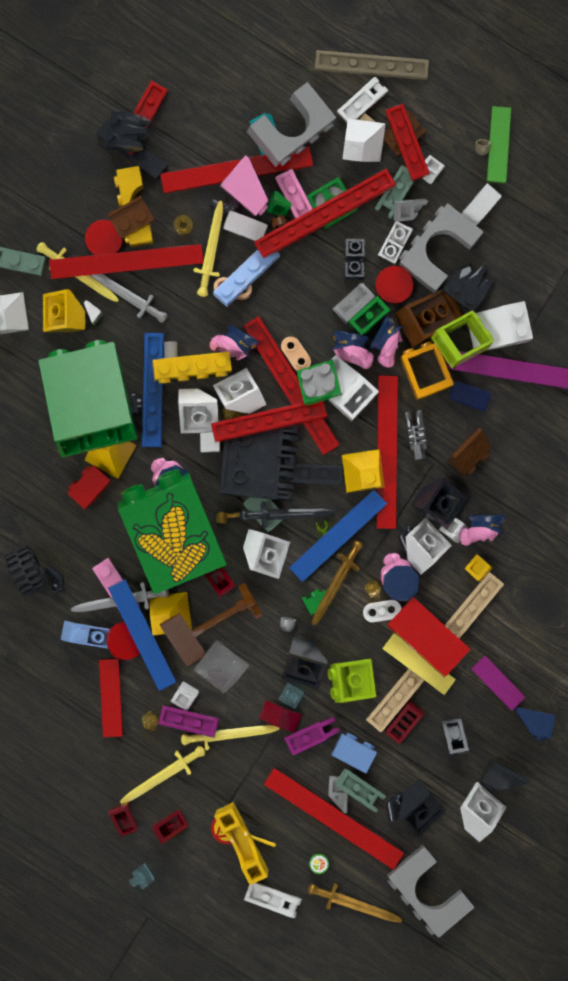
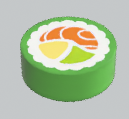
(318, 863)

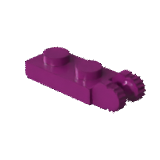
(310, 736)

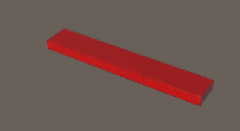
(267, 421)

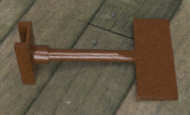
(185, 639)

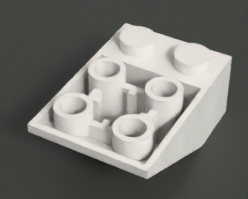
(355, 390)

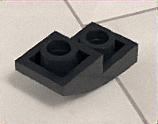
(354, 259)

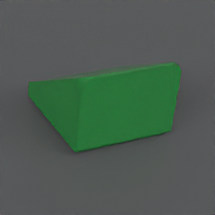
(278, 204)

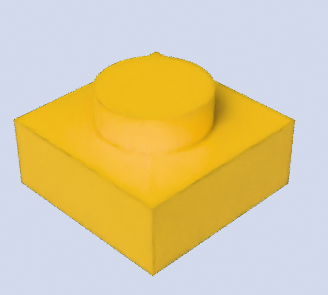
(478, 568)

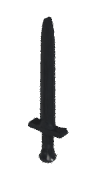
(279, 514)

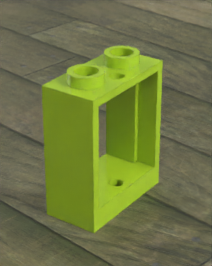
(448, 348)

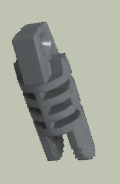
(417, 435)

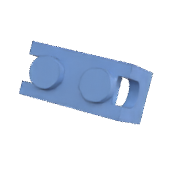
(354, 752)

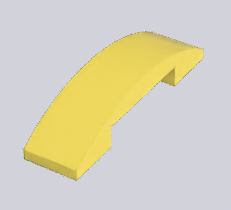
(406, 655)

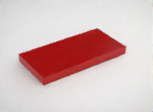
(428, 637)

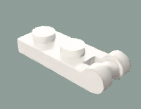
(362, 100)
(272, 899)

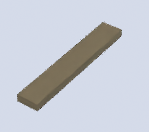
(371, 65)

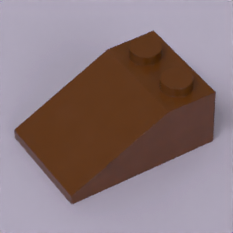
(426, 316)
(470, 452)

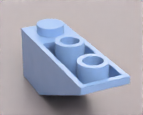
(84, 634)

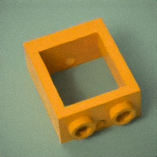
(435, 388)

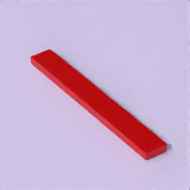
(218, 172)
(324, 213)
(126, 261)
(288, 382)
(388, 449)
(333, 818)

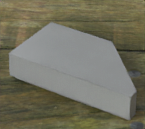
(408, 209)
(337, 794)

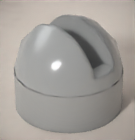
(287, 624)

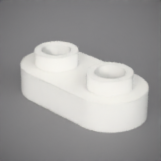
(381, 610)

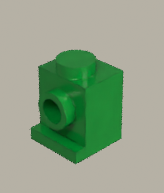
(314, 600)

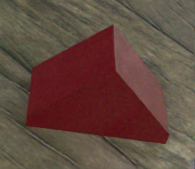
(220, 581)
(280, 716)
(123, 819)
(169, 826)

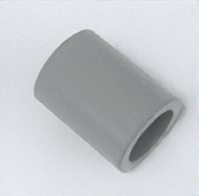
(170, 349)

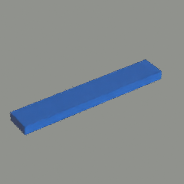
(152, 392)
(337, 535)
(141, 634)

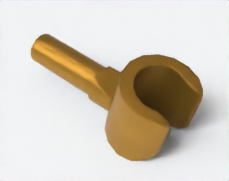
(222, 517)

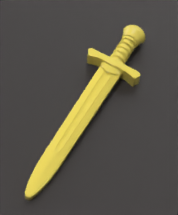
(210, 252)
(87, 279)
(229, 734)
(164, 774)

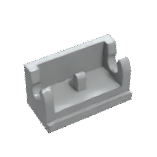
(354, 303)

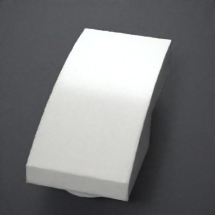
(481, 204)
(244, 226)
(395, 242)

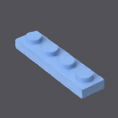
(243, 277)

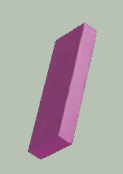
(498, 682)
(188, 721)

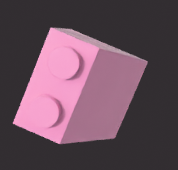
(246, 187)

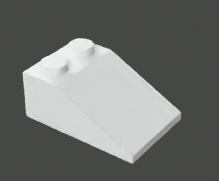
(507, 325)

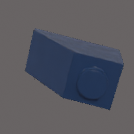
(536, 722)

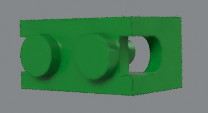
(369, 317)

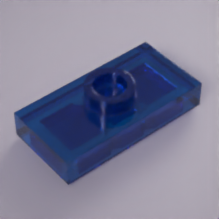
(469, 396)

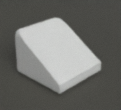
(434, 168)
(94, 313)
(208, 443)
(454, 530)
(184, 696)

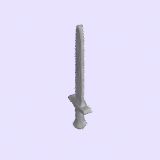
(131, 297)
(141, 596)

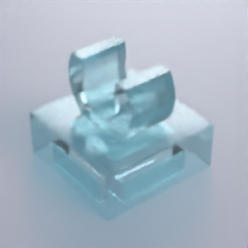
(291, 695)
(142, 877)

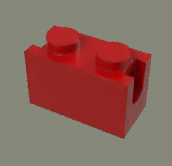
(88, 487)

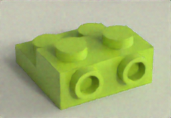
(352, 681)

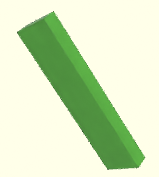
(499, 144)

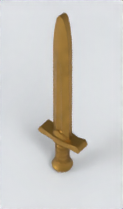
(347, 563)
(351, 903)

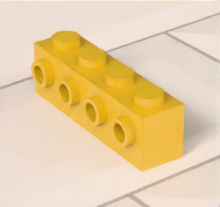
(191, 366)

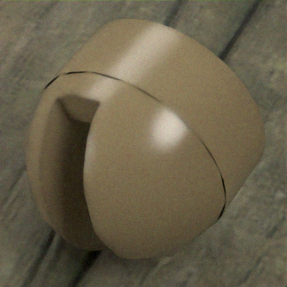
(482, 146)

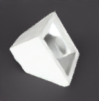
(363, 140)
(13, 313)
(240, 393)
(196, 411)
(425, 546)
(265, 553)
(481, 812)

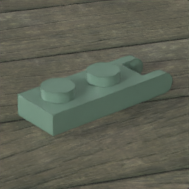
(403, 184)
(22, 261)
(358, 789)

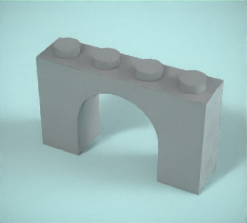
(280, 147)
(447, 222)
(439, 917)

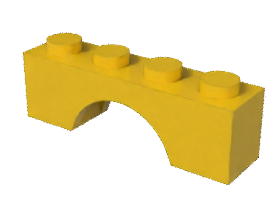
(130, 183)
(246, 849)

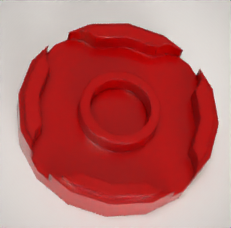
(103, 238)
(394, 285)
(121, 642)

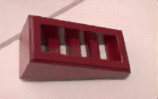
(404, 712)

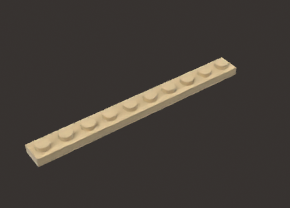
(457, 625)

